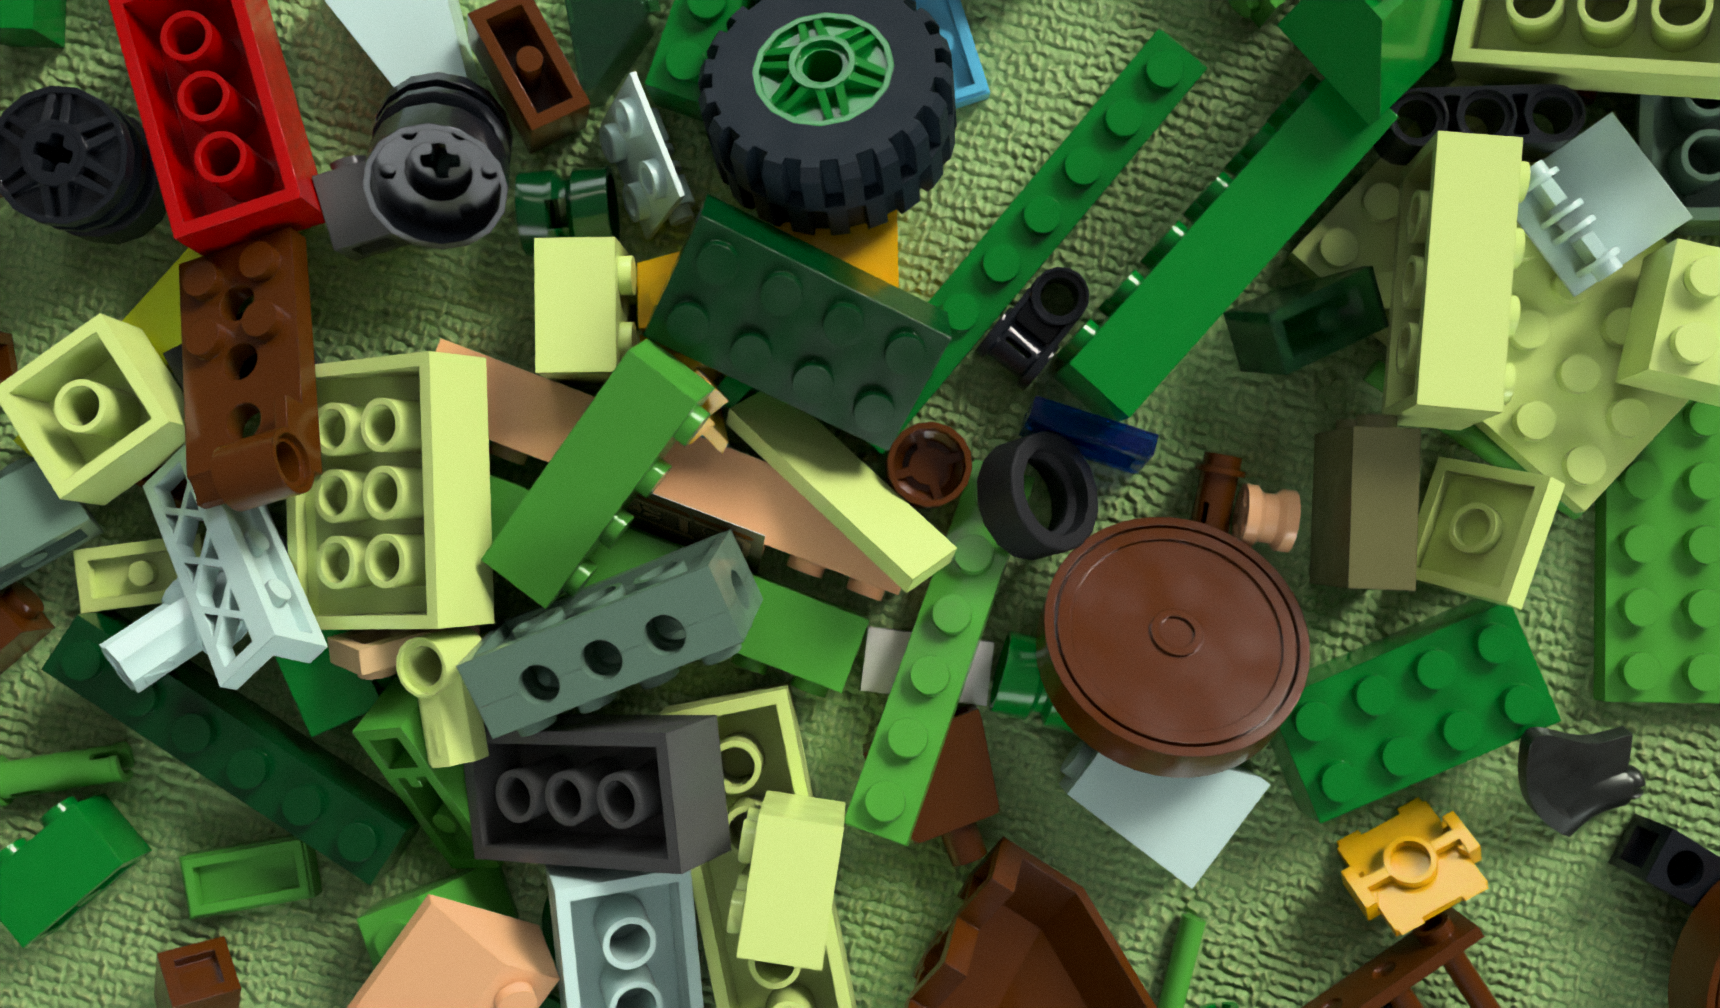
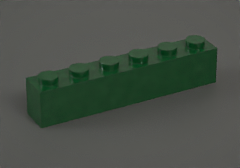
(243, 752)

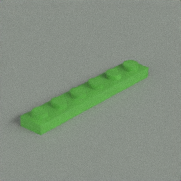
(931, 676)

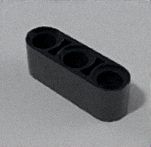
(1502, 108)

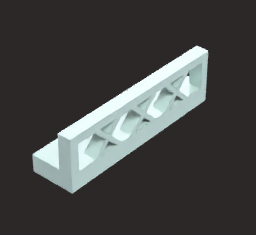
(258, 573)

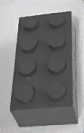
(603, 794)

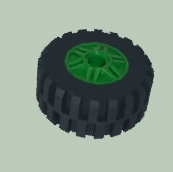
(829, 109)

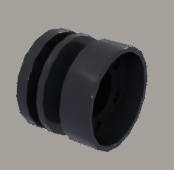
(107, 187)
(432, 191)

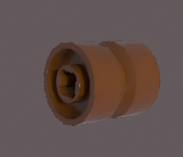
(928, 465)

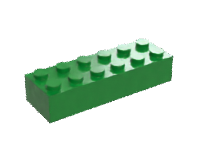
(1231, 237)

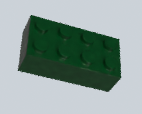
(798, 324)

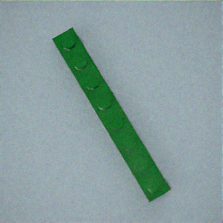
(1059, 198)

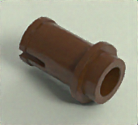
(1216, 489)

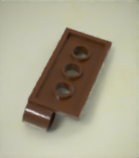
(282, 387)

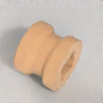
(1267, 517)

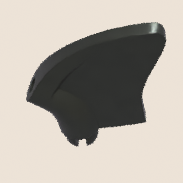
(1575, 775)

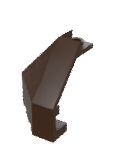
(1024, 944)

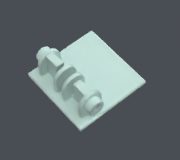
(638, 144)
(1597, 205)

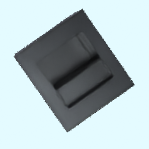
(1666, 860)

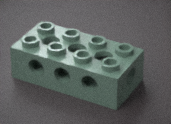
(613, 637)

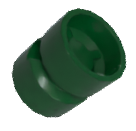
(590, 205)

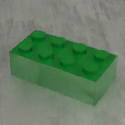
(1411, 708)

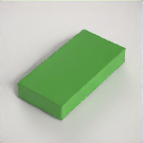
(249, 875)

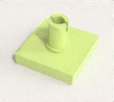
(1484, 529)

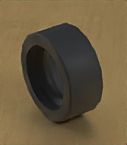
(1005, 503)

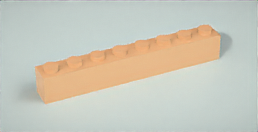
(537, 415)

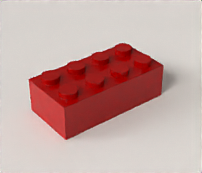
(218, 119)

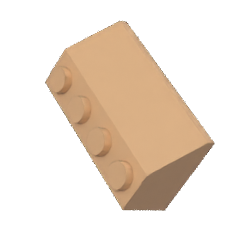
(461, 960)

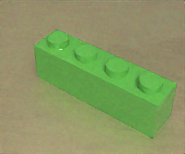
(599, 472)

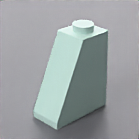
(409, 36)
(1168, 818)

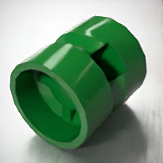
(1018, 684)

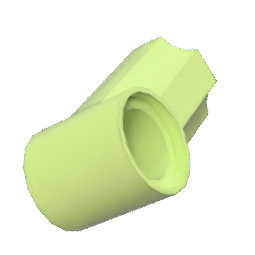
(448, 714)

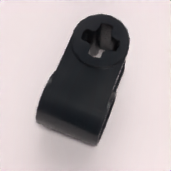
(1033, 328)

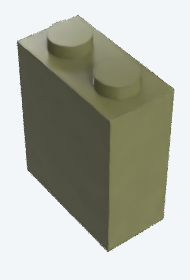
(1365, 504)

